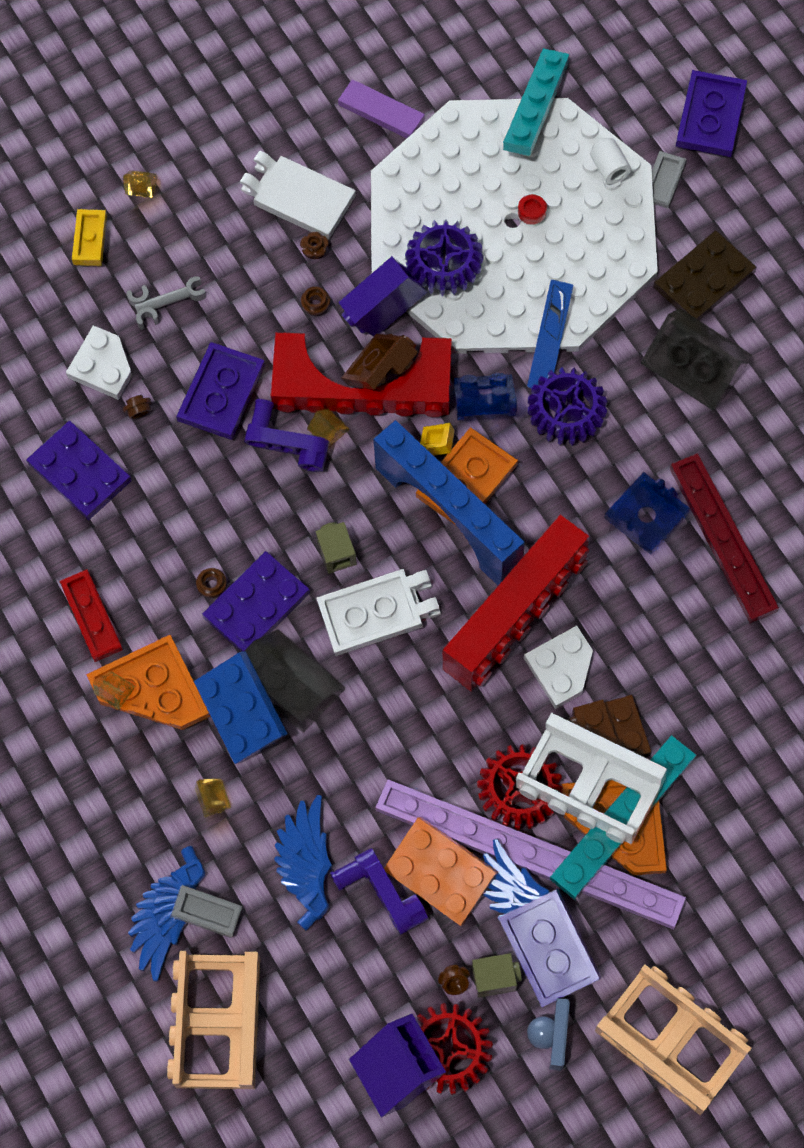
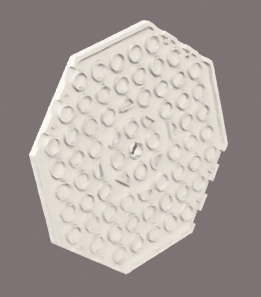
(590, 236)

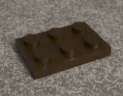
(705, 276)

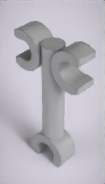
(146, 307)

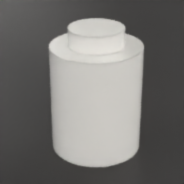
(610, 160)

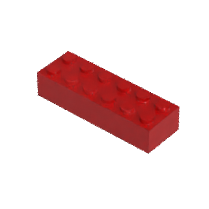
(516, 603)

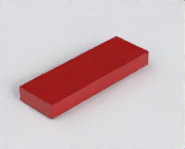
(91, 615)

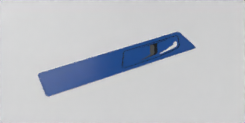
(550, 330)

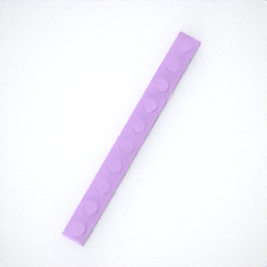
(529, 852)

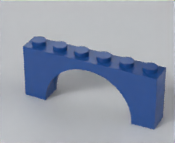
(406, 460)

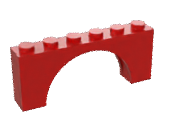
(418, 391)

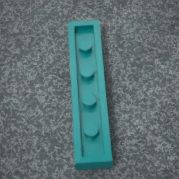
(536, 102)

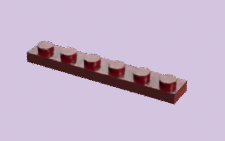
(724, 538)

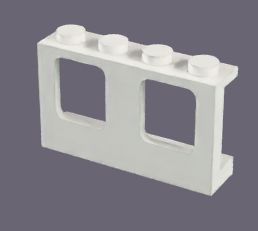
(600, 763)

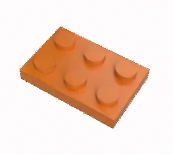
(477, 465)
(440, 871)

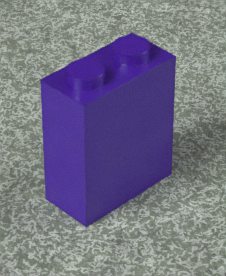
(381, 297)
(397, 1065)

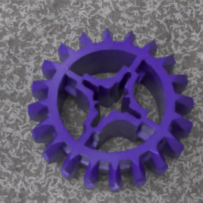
(465, 258)
(550, 393)

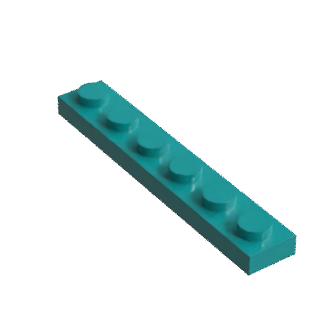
(595, 846)

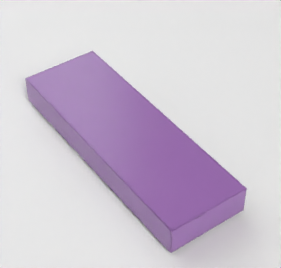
(381, 109)

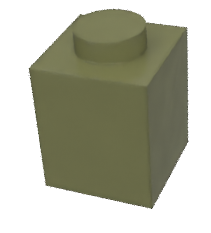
(335, 547)
(495, 975)

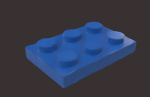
(240, 707)

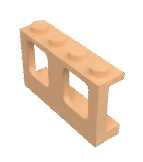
(236, 1022)
(660, 1055)

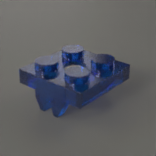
(472, 403)
(651, 494)

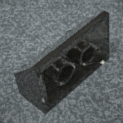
(696, 358)
(293, 679)

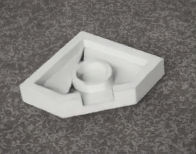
(101, 364)
(561, 666)

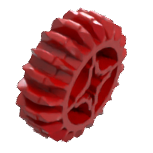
(504, 807)
(463, 1052)

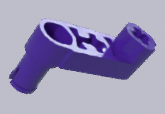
(309, 447)
(404, 913)

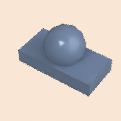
(548, 1033)

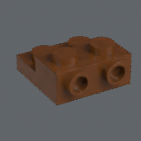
(380, 356)
(614, 721)

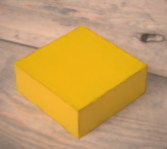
(438, 438)

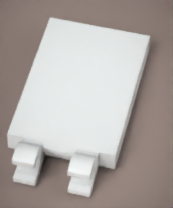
(298, 194)
(376, 610)

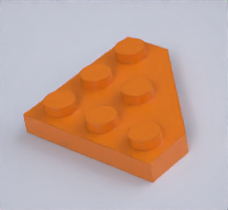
(161, 683)
(647, 850)

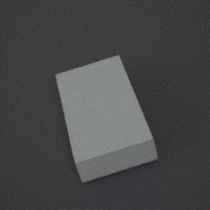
(665, 177)
(206, 911)

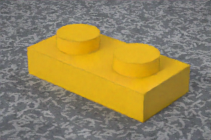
(89, 237)

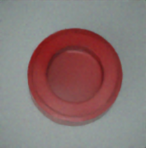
(532, 209)

